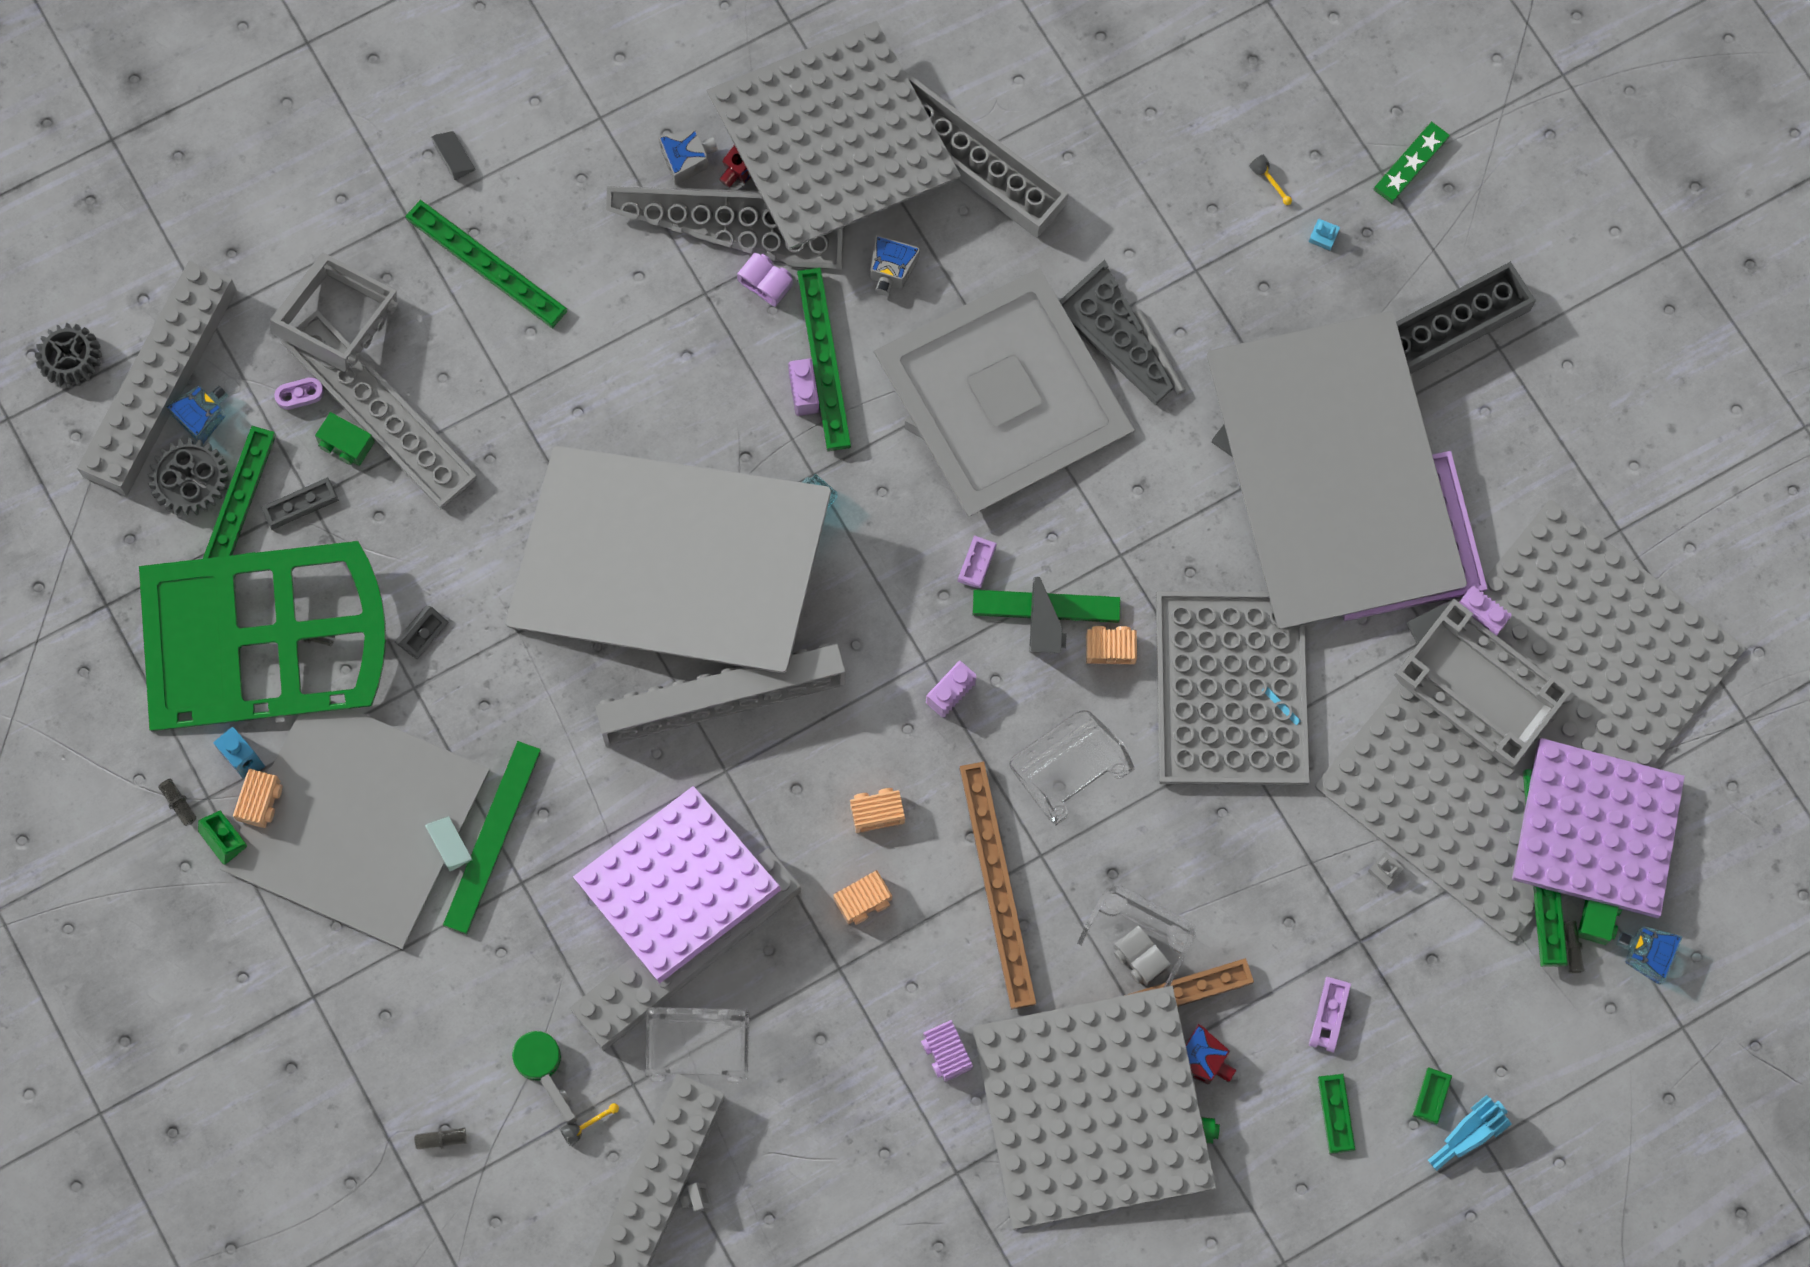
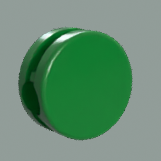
(536, 1055)

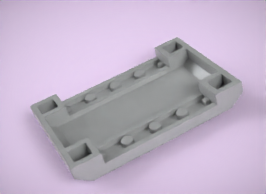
(1481, 684)

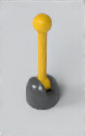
(1261, 166)
(573, 1132)

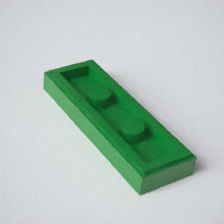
(1336, 1113)

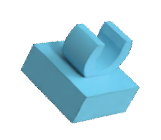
(1324, 234)

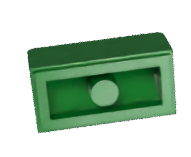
(221, 836)

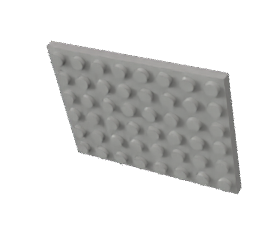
(1210, 679)

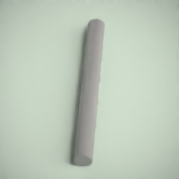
(1159, 352)

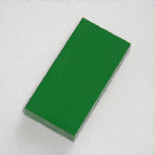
(1432, 1096)

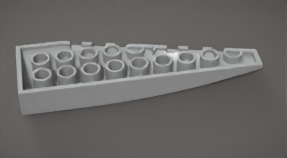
(725, 218)

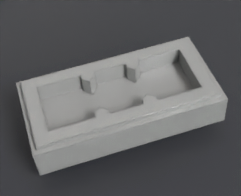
(559, 1098)

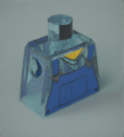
(199, 411)
(1650, 951)

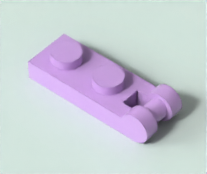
(1330, 1013)

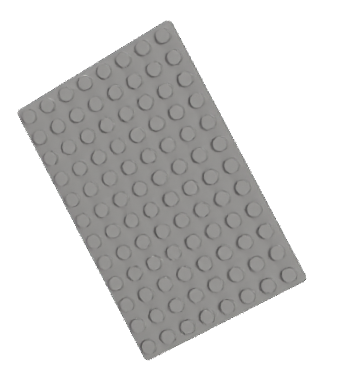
(1336, 470)
(669, 558)

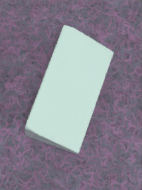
(448, 843)

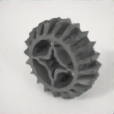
(76, 339)

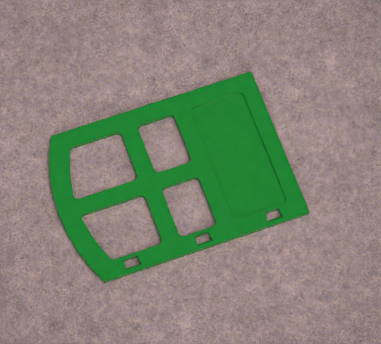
(197, 642)

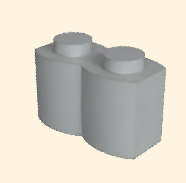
(1141, 955)

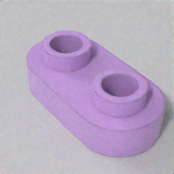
(299, 393)

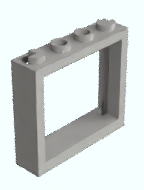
(351, 277)

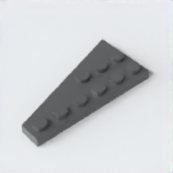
(1112, 328)

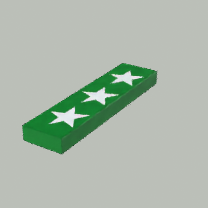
(1411, 162)

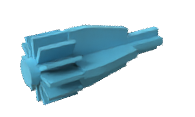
(1475, 1129)

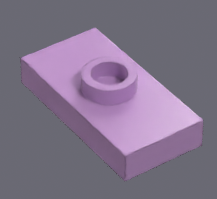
(977, 562)

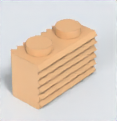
(1111, 646)
(257, 798)
(877, 810)
(862, 898)

